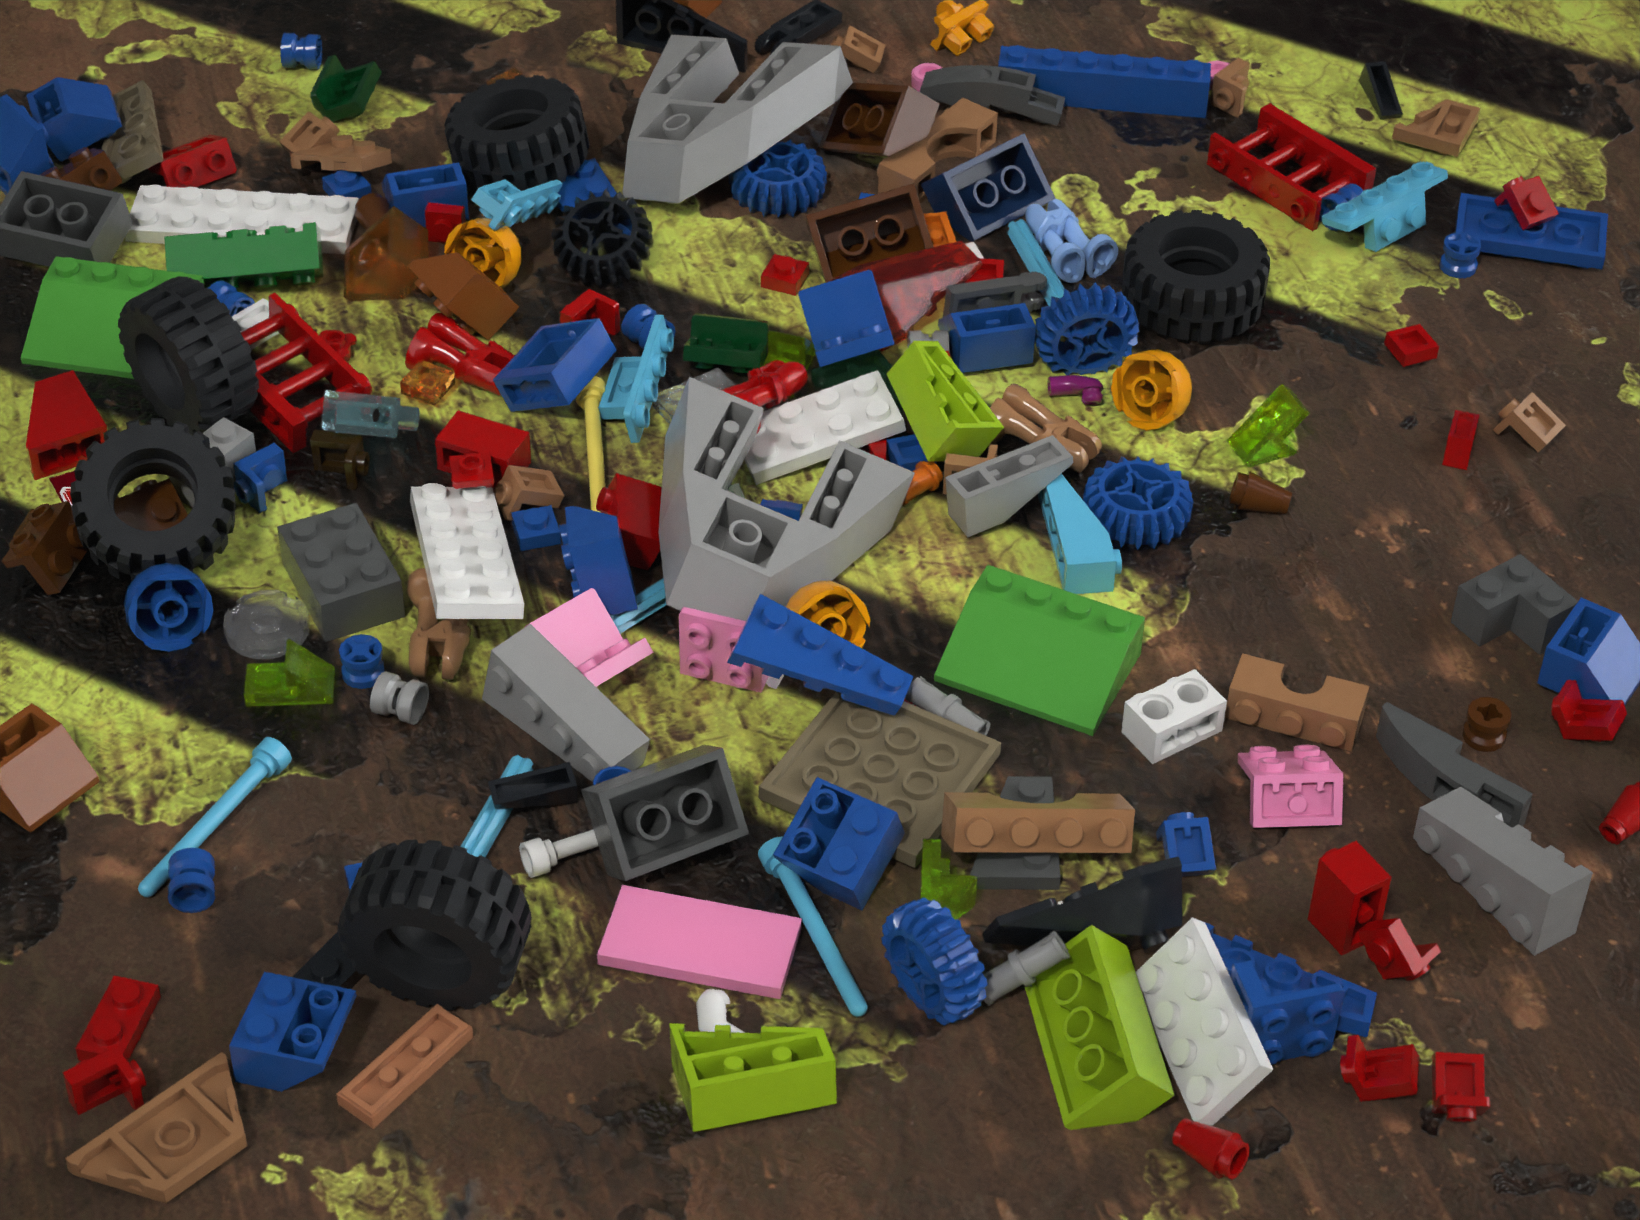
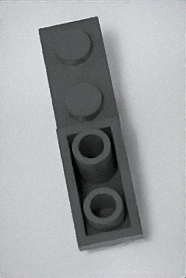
(996, 86)
(1435, 766)

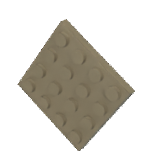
(886, 759)

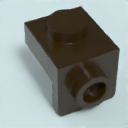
(340, 454)

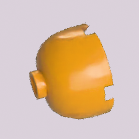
(490, 251)
(1151, 389)
(832, 608)

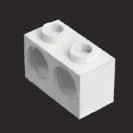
(1173, 716)

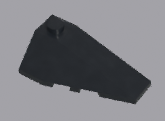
(652, 22)
(1136, 910)

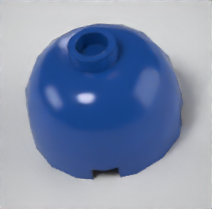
(168, 607)

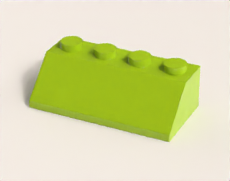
(1098, 1035)

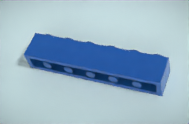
(1116, 80)

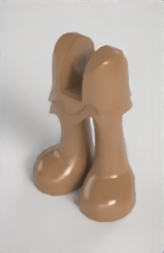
(1018, 410)
(441, 639)

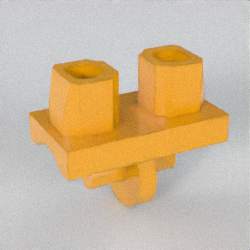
(957, 22)

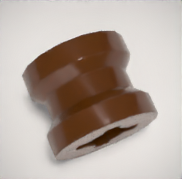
(1486, 724)

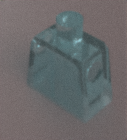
(353, 414)

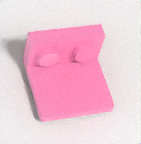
(590, 638)
(706, 646)
(1293, 787)

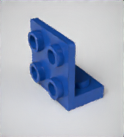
(845, 317)
(1289, 1022)

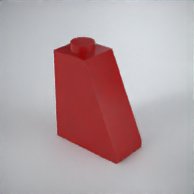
(61, 425)

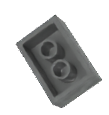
(61, 219)
(341, 572)
(665, 812)

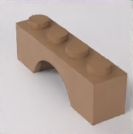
(958, 132)
(1007, 826)

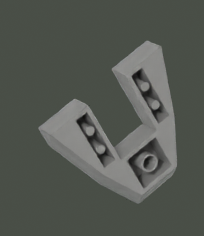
(688, 142)
(731, 550)

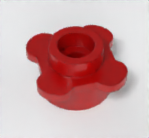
(340, 342)

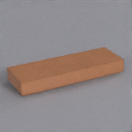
(404, 1066)

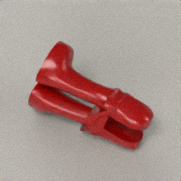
(475, 368)
(771, 384)

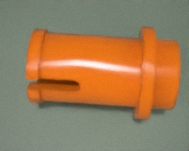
(926, 477)

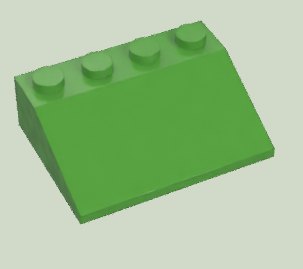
(80, 312)
(1041, 650)

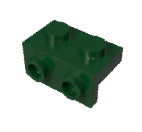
(342, 92)
(726, 342)

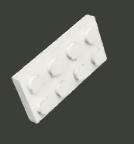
(811, 426)
(1202, 1024)

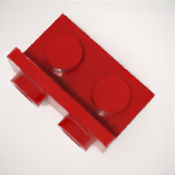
(196, 162)

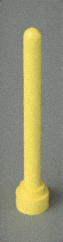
(589, 401)

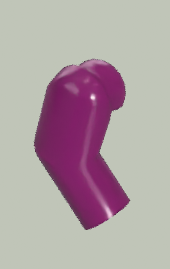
(1075, 385)

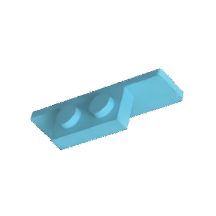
(509, 205)
(1389, 208)
(635, 381)

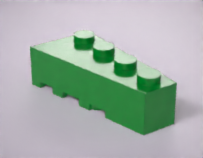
(249, 256)

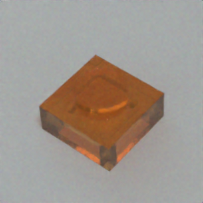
(427, 382)

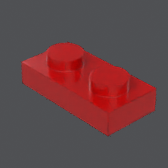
(119, 1018)

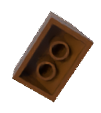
(878, 119)
(868, 230)

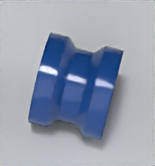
(1460, 255)
(361, 660)

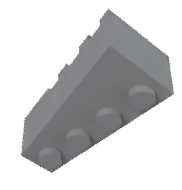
(560, 706)
(1504, 869)

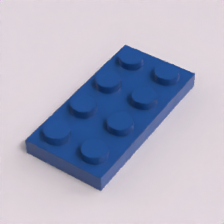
(1570, 238)

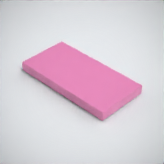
(700, 941)

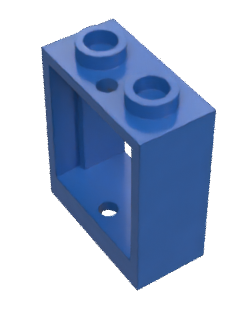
(555, 365)

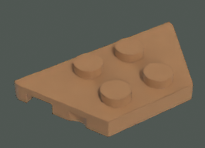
(169, 1138)

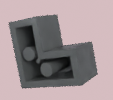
(1512, 599)

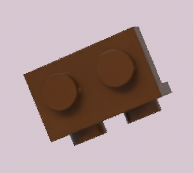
(88, 168)
(151, 506)
(48, 546)

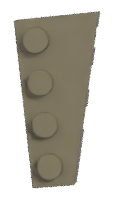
(138, 140)

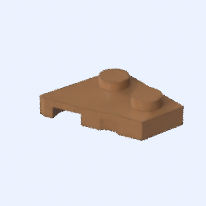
(1440, 128)
(343, 154)

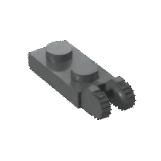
(996, 293)

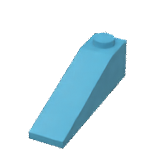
(1078, 541)

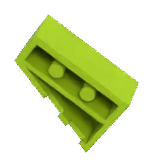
(941, 403)
(751, 1075)

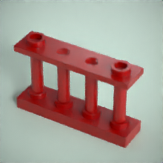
(1294, 142)
(271, 407)

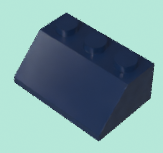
(990, 189)

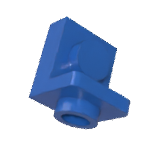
(258, 475)
(1190, 841)

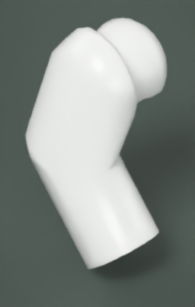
(712, 1011)

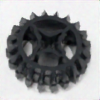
(596, 227)

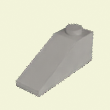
(1003, 485)

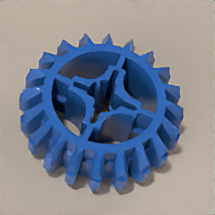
(780, 180)
(1083, 320)
(1139, 501)
(934, 960)

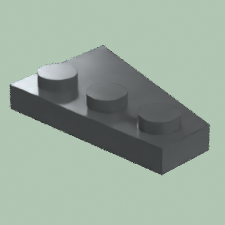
(1020, 870)

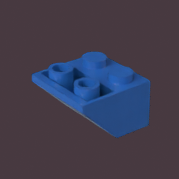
(74, 114)
(21, 143)
(415, 188)
(990, 337)
(598, 558)
(1596, 652)
(840, 842)
(288, 1031)

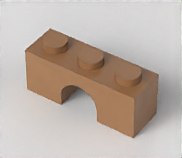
(1325, 717)

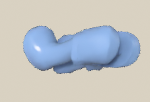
(1079, 252)

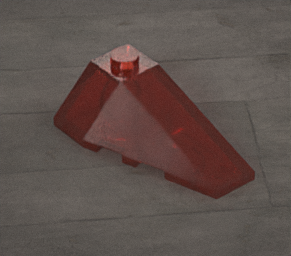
(917, 281)

